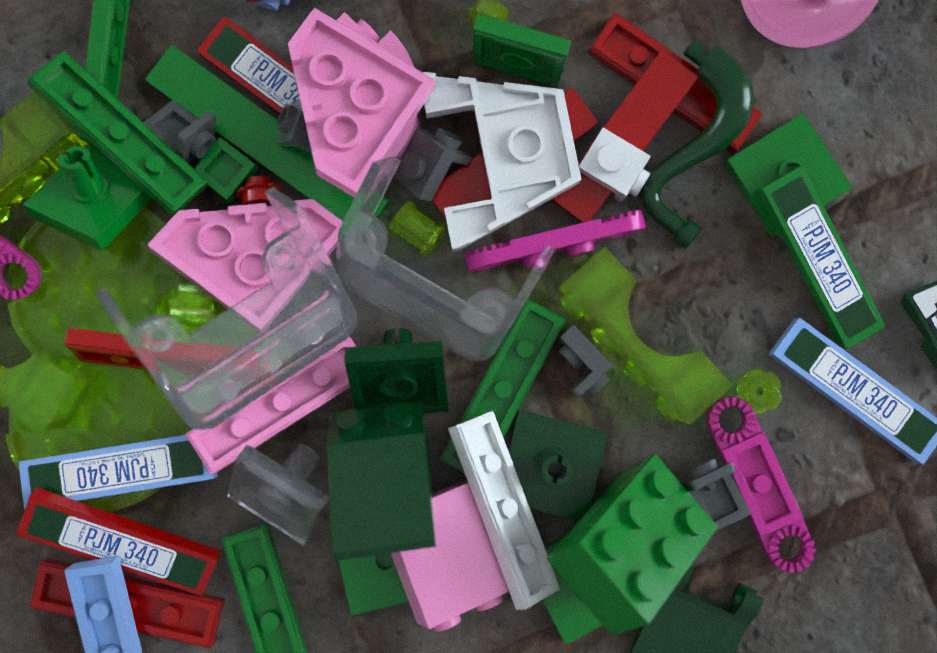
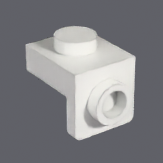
(615, 165)

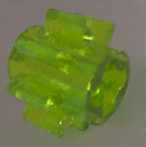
(186, 306)

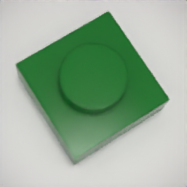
(225, 169)

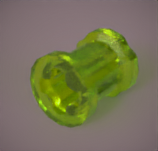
(417, 229)

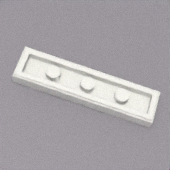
(504, 510)

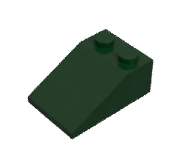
(380, 481)

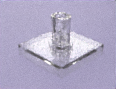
(279, 492)

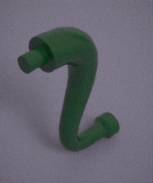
(733, 110)

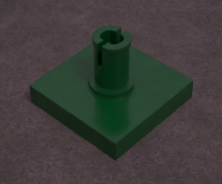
(398, 373)
(556, 463)

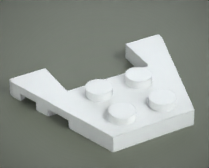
(523, 147)

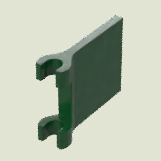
(697, 624)

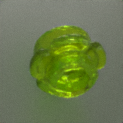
(489, 8)
(758, 378)

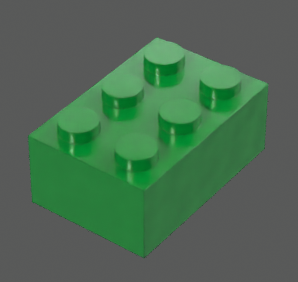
(633, 546)

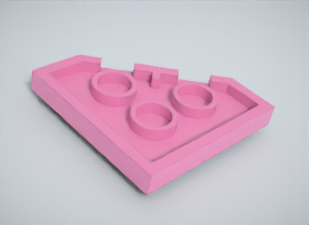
(352, 98)
(226, 247)

